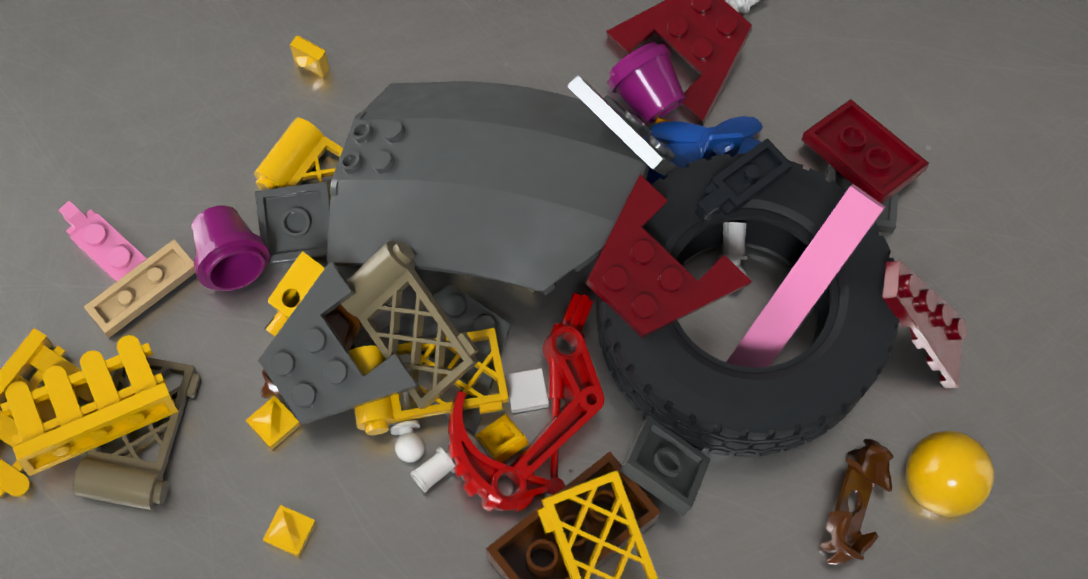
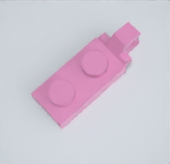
(101, 242)

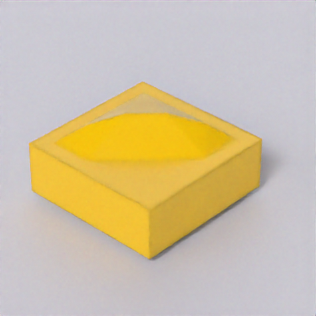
(309, 56)
(273, 422)
(502, 439)
(289, 531)

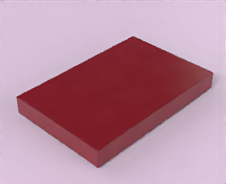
(865, 151)

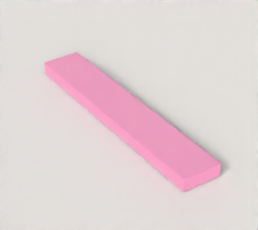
(808, 279)

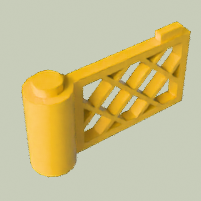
(295, 156)
(378, 415)
(551, 522)

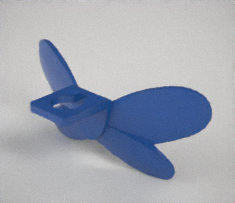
(695, 142)

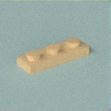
(140, 288)

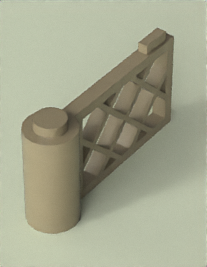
(383, 281)
(134, 480)

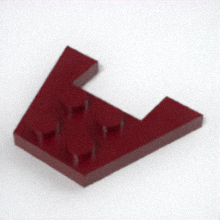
(701, 32)
(644, 280)

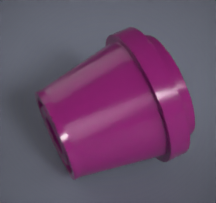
(647, 82)
(226, 250)

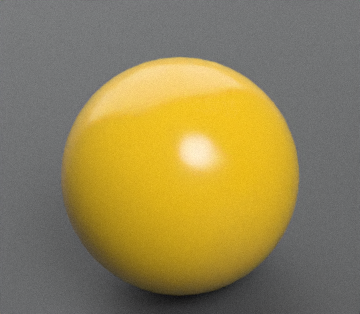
(949, 473)

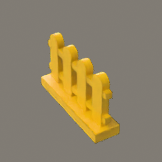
(31, 354)
(94, 424)

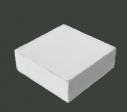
(526, 390)

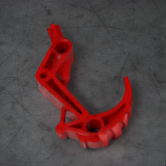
(569, 377)

